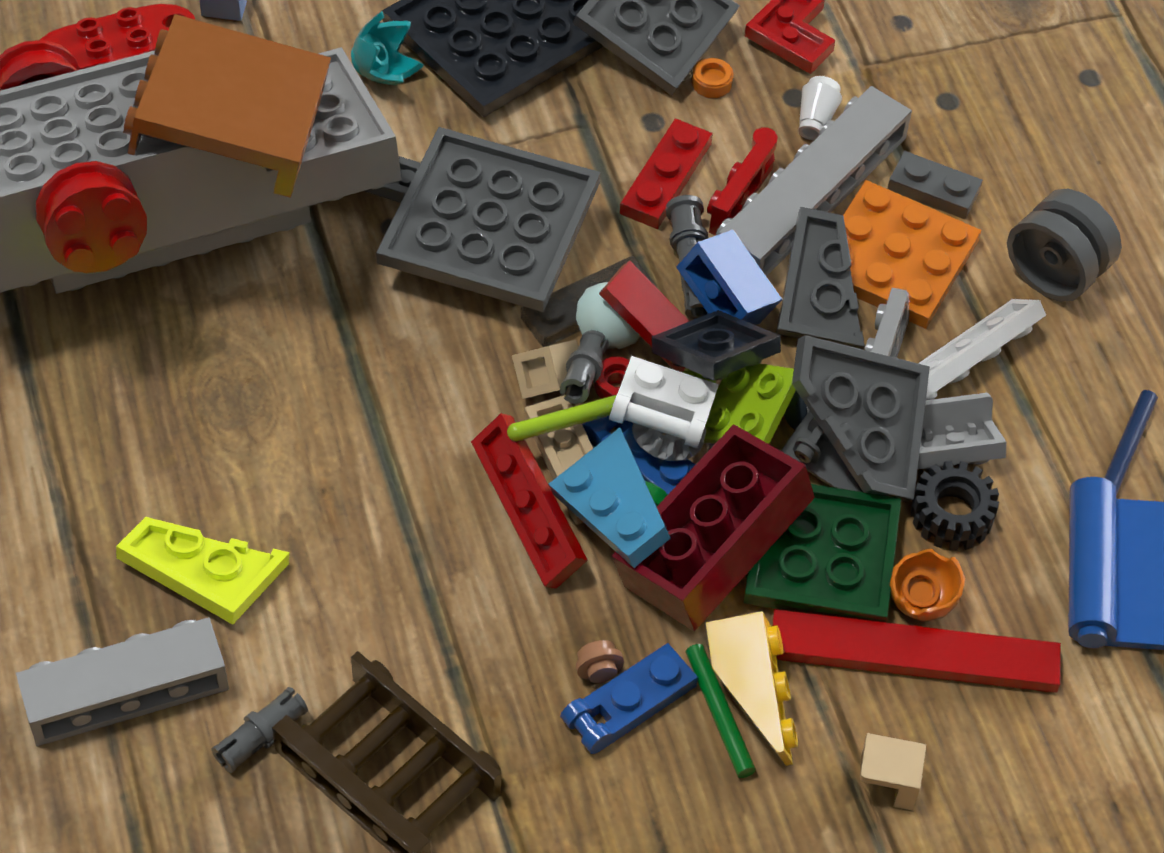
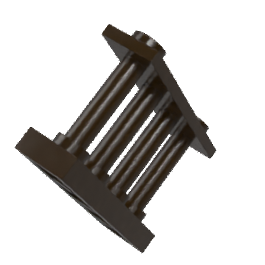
(374, 806)

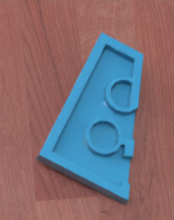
(613, 499)

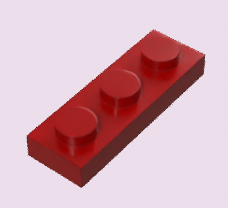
(666, 173)

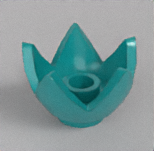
(378, 54)

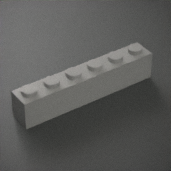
(820, 174)

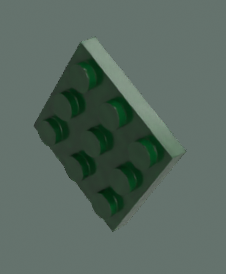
(831, 558)

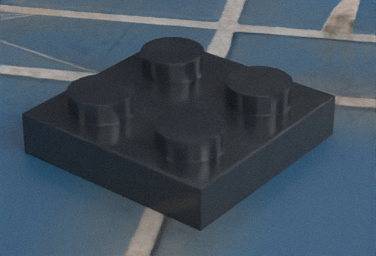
(716, 345)

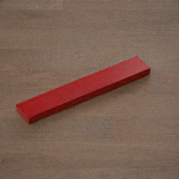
(919, 651)

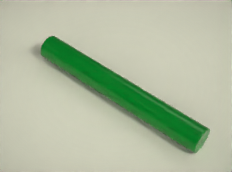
(720, 711)

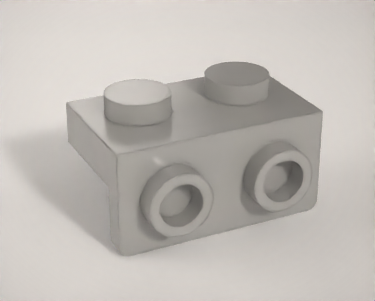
(960, 431)

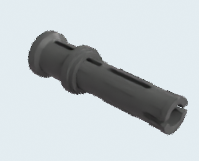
(687, 228)

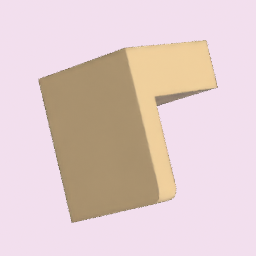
(542, 368)
(894, 765)

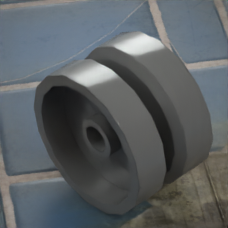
(1064, 245)

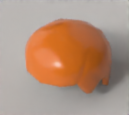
(927, 585)

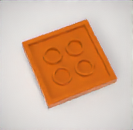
(904, 248)

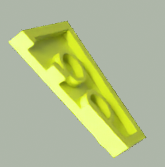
(204, 570)

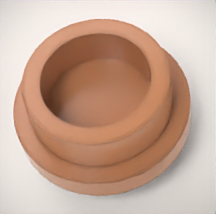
(599, 661)

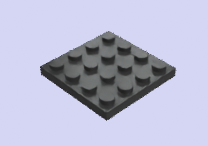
(489, 219)

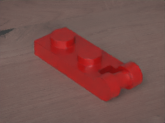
(744, 178)

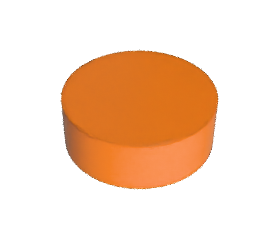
(712, 78)

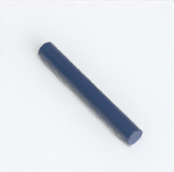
(1131, 438)

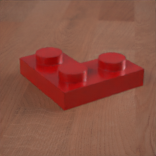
(786, 32)

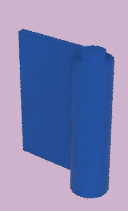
(1115, 568)

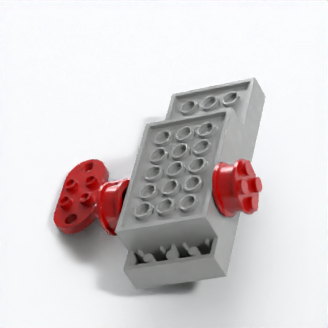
(94, 213)

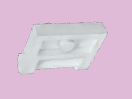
(664, 400)

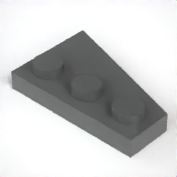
(819, 282)

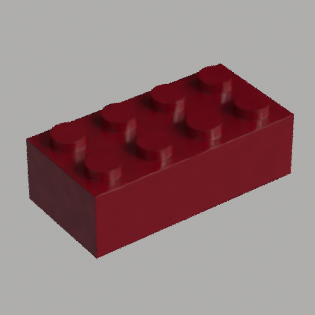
(719, 526)

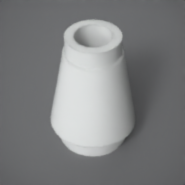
(818, 104)

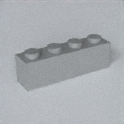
(122, 680)

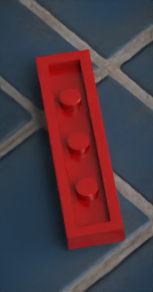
(529, 503)

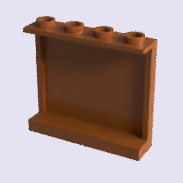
(230, 97)

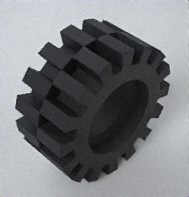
(959, 484)

